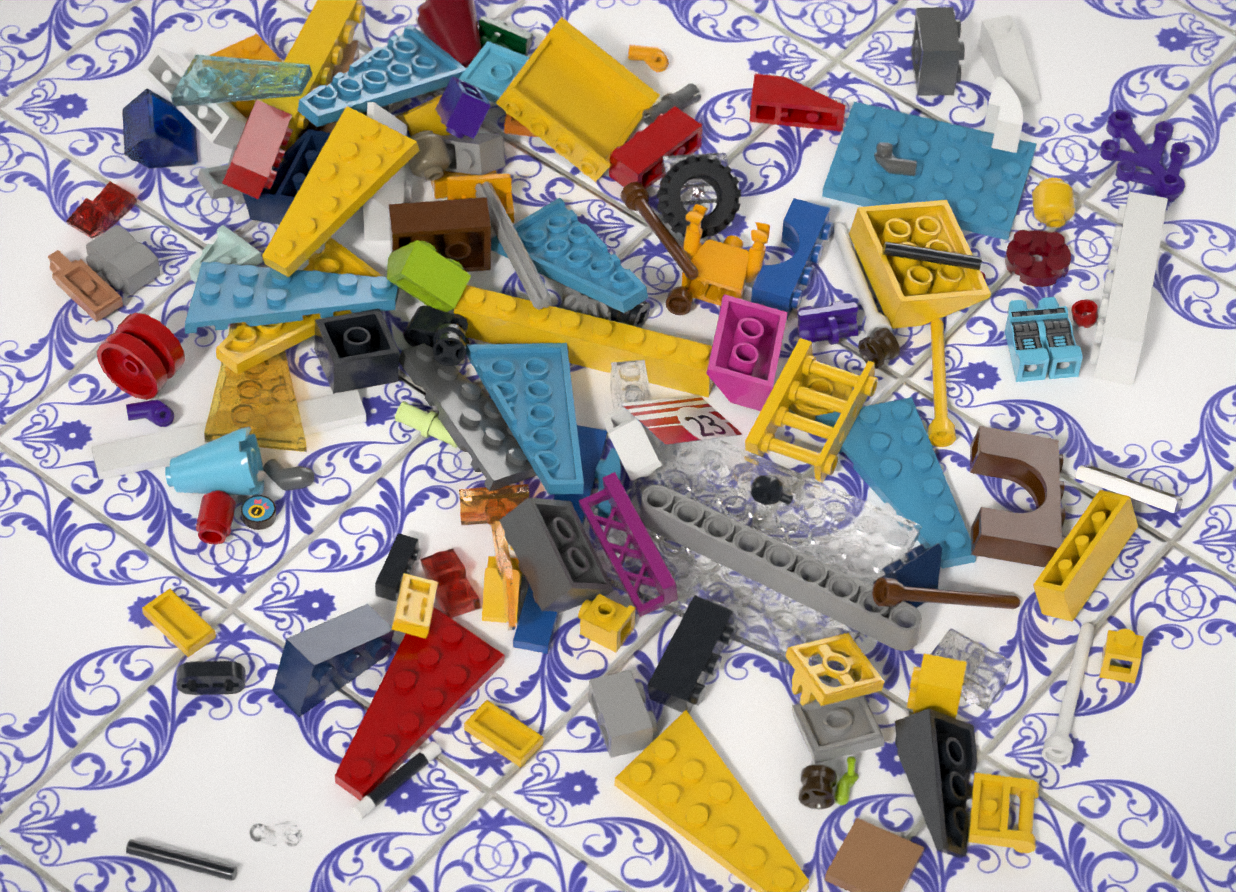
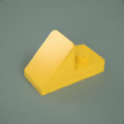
(493, 598)

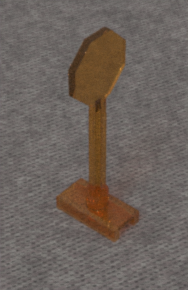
(487, 507)

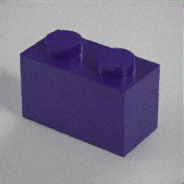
(462, 108)

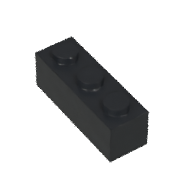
(399, 561)

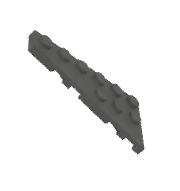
(469, 418)

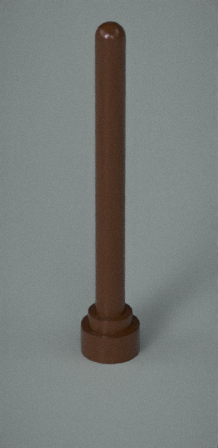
(637, 199)
(890, 592)

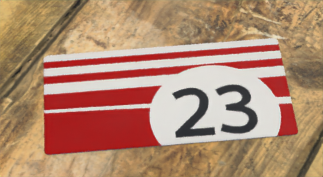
(681, 419)

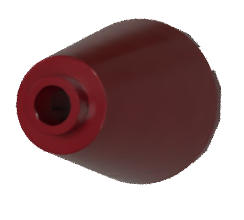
(451, 27)

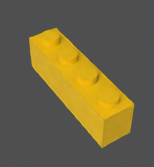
(1085, 555)

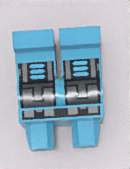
(1043, 339)

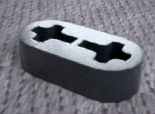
(210, 677)

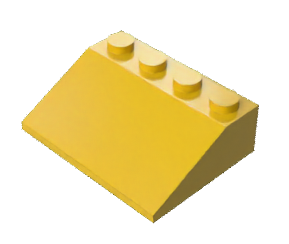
(912, 289)

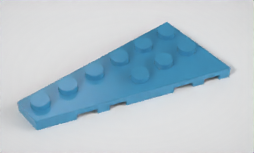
(384, 76)
(537, 402)

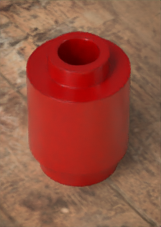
(215, 517)

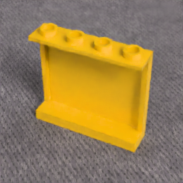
(577, 98)

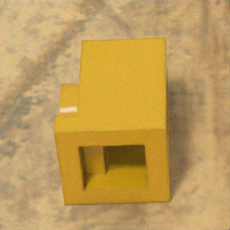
(606, 622)
(1123, 646)

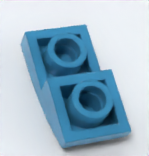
(604, 468)

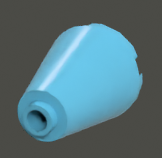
(221, 465)

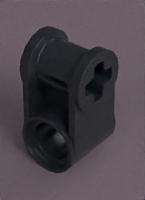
(426, 321)

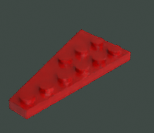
(414, 699)

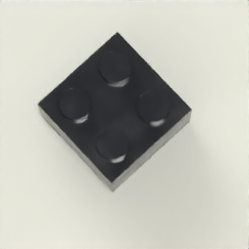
(356, 350)

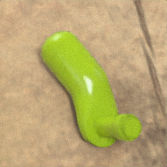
(846, 782)

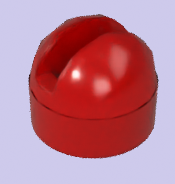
(1079, 313)

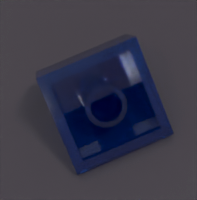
(158, 133)

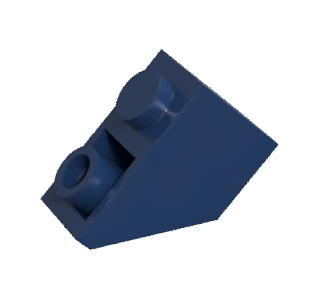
(919, 569)

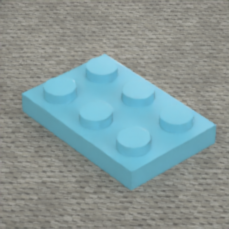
(493, 70)

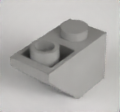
(475, 155)

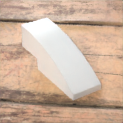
(1004, 116)

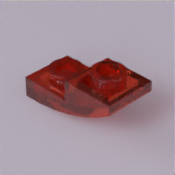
(103, 212)
(453, 588)

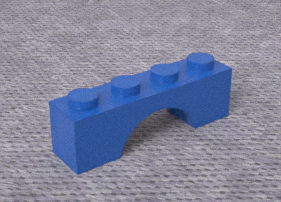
(803, 232)

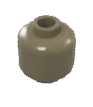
(431, 158)

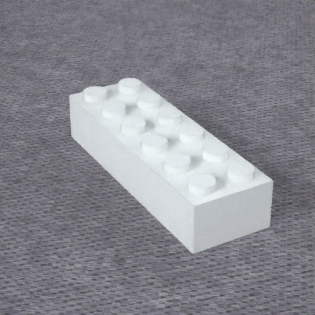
(1128, 288)

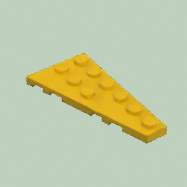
(346, 174)

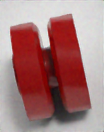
(141, 356)

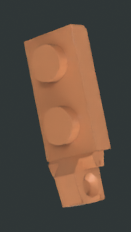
(84, 286)

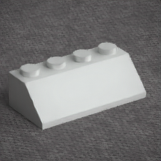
(393, 192)

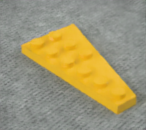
(255, 344)
(701, 800)

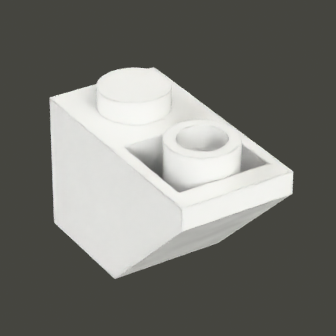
(633, 444)

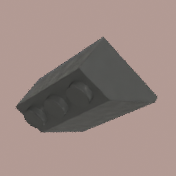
(555, 554)

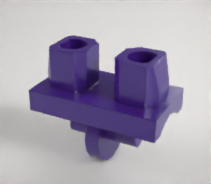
(828, 322)

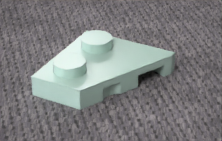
(227, 250)

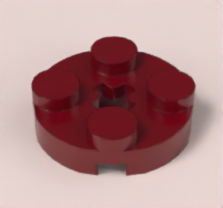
(1038, 243)

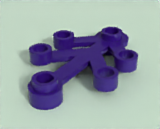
(1165, 183)

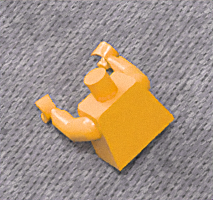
(721, 266)

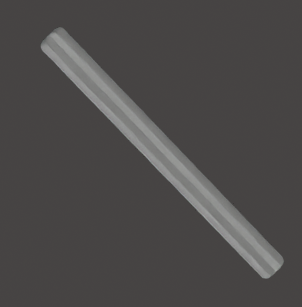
(514, 247)

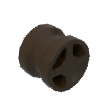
(879, 347)
(817, 786)

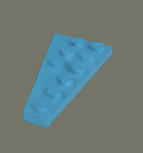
(576, 257)
(266, 296)
(902, 469)

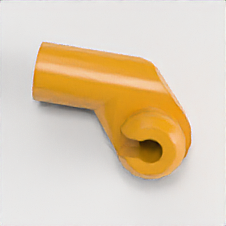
(651, 55)

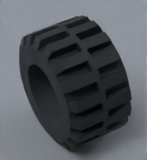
(711, 172)

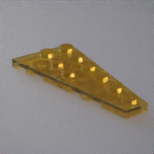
(258, 400)

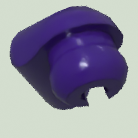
(152, 410)

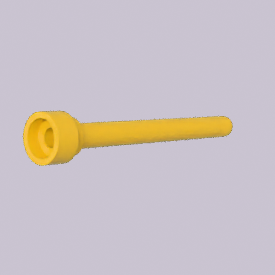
(941, 429)

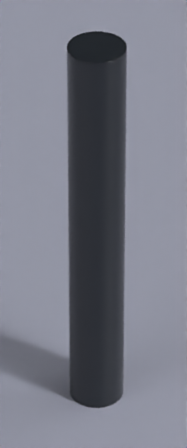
(932, 255)
(181, 860)

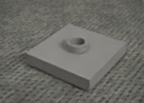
(837, 728)

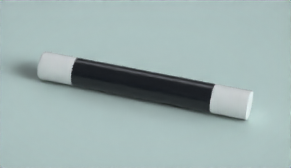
(396, 780)

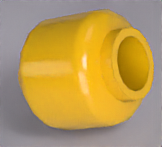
(1053, 202)

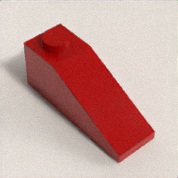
(789, 103)

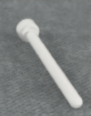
(874, 319)
(1058, 746)

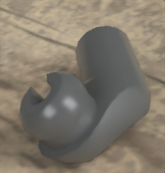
(890, 163)
(288, 478)

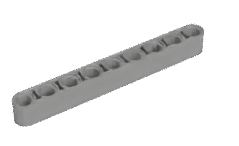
(778, 567)

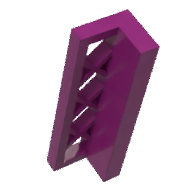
(641, 541)

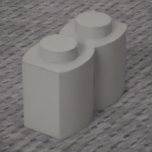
(122, 260)

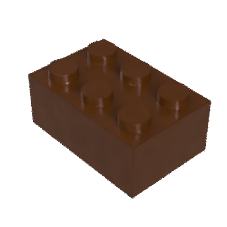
(454, 227)

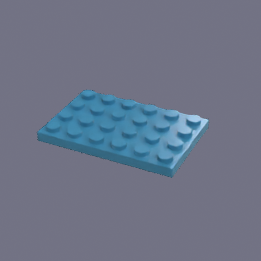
(951, 165)

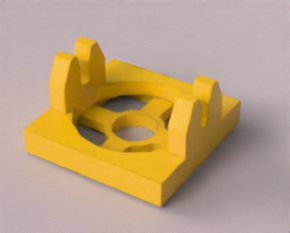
(856, 680)

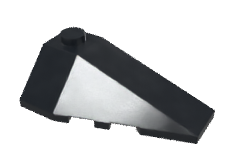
(938, 762)

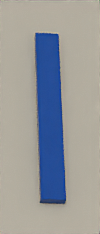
(534, 625)

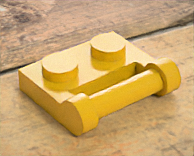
(991, 811)

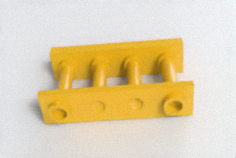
(790, 388)

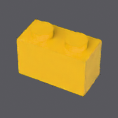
(937, 685)

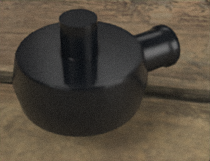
(769, 491)

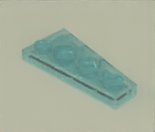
(238, 79)

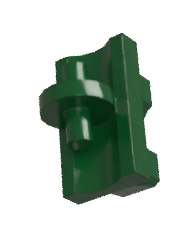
(499, 33)

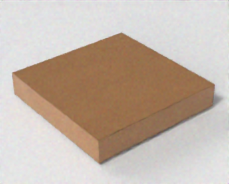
(873, 860)

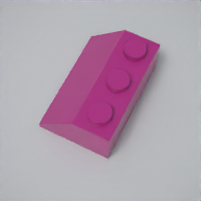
(746, 351)

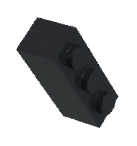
(692, 655)

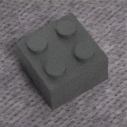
(936, 51)

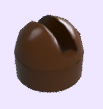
(679, 301)

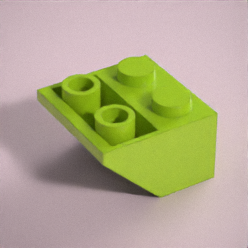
(427, 275)

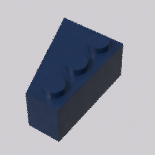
(289, 178)
(330, 657)

